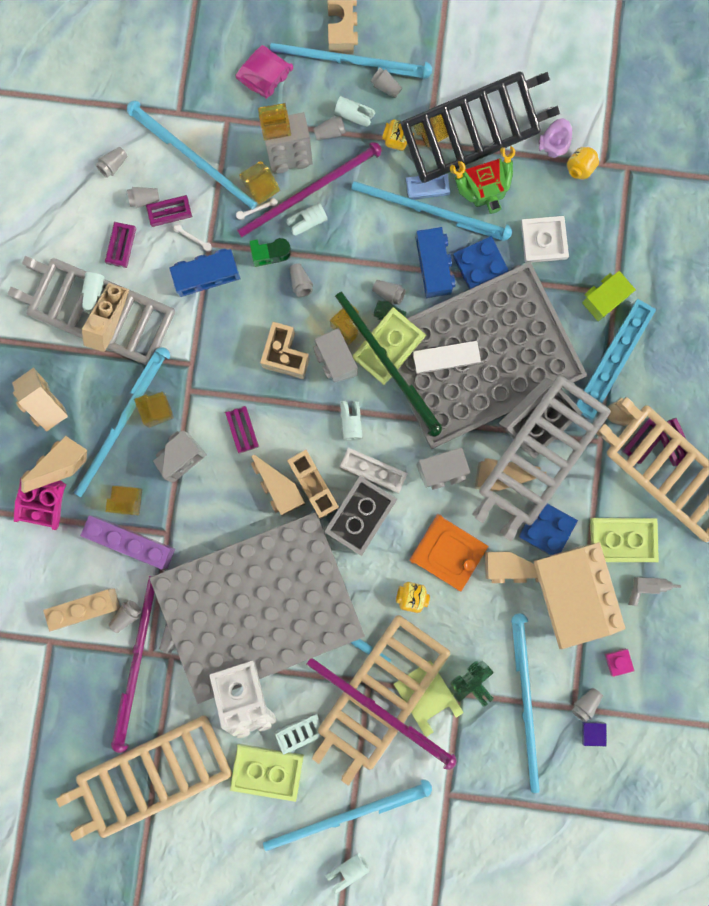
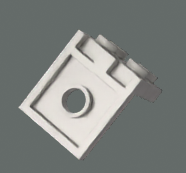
(242, 712)

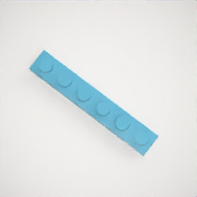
(616, 355)

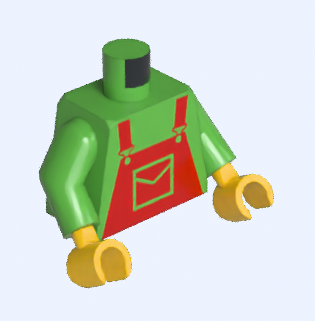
(486, 182)

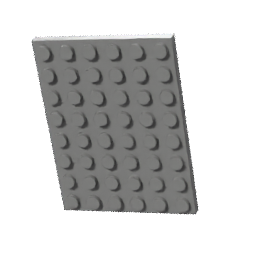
(517, 347)
(259, 602)

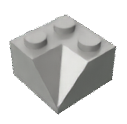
(336, 356)
(178, 456)
(444, 468)

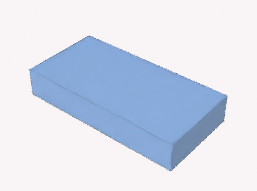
(433, 188)

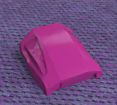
(263, 71)
(40, 505)

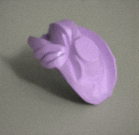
(557, 138)

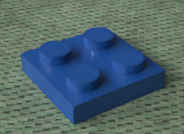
(480, 262)
(549, 530)

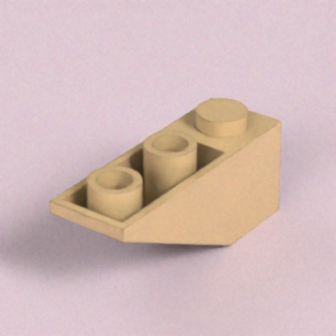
(104, 318)
(58, 464)
(485, 468)
(283, 491)
(508, 566)

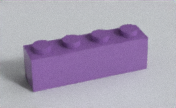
(128, 542)

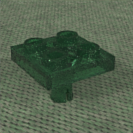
(472, 682)

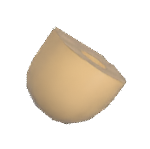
(618, 416)

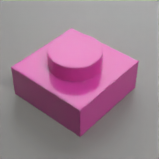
(619, 662)

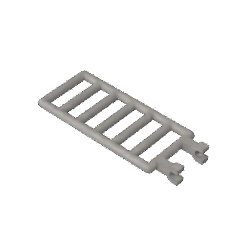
(70, 327)
(510, 529)

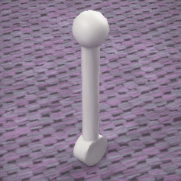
(241, 215)
(207, 246)

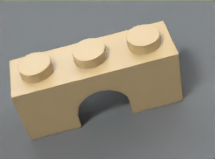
(341, 34)
(313, 484)
(81, 609)

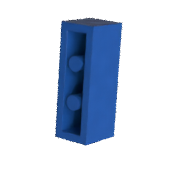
(435, 262)
(204, 272)

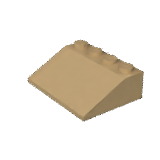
(579, 595)

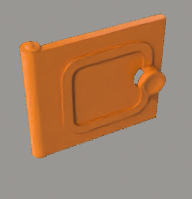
(445, 550)

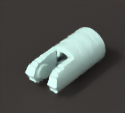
(354, 111)
(307, 219)
(91, 290)
(351, 424)
(351, 871)

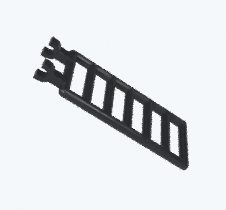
(462, 101)

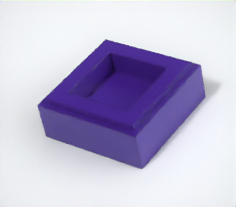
(594, 734)

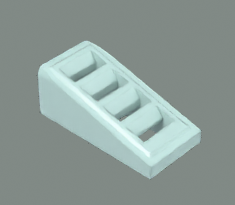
(285, 748)

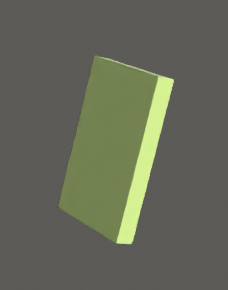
(399, 340)
(626, 538)
(266, 772)

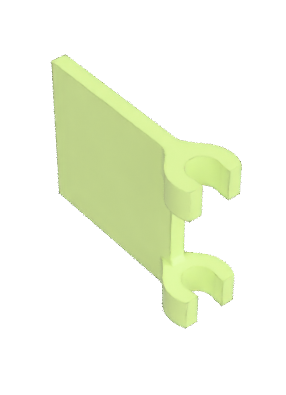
(433, 701)

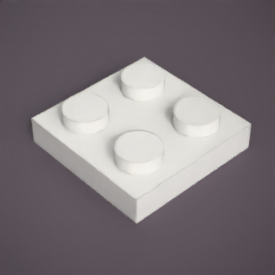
(544, 239)

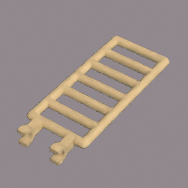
(677, 439)
(406, 707)
(165, 801)

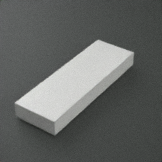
(446, 357)
(373, 470)

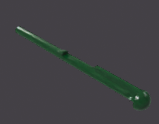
(409, 391)

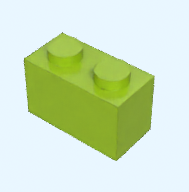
(608, 296)

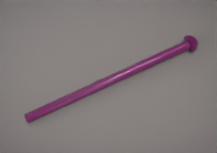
(375, 149)
(118, 743)
(448, 760)

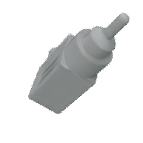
(649, 585)

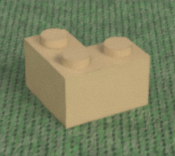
(279, 355)
(36, 399)

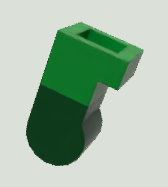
(271, 252)

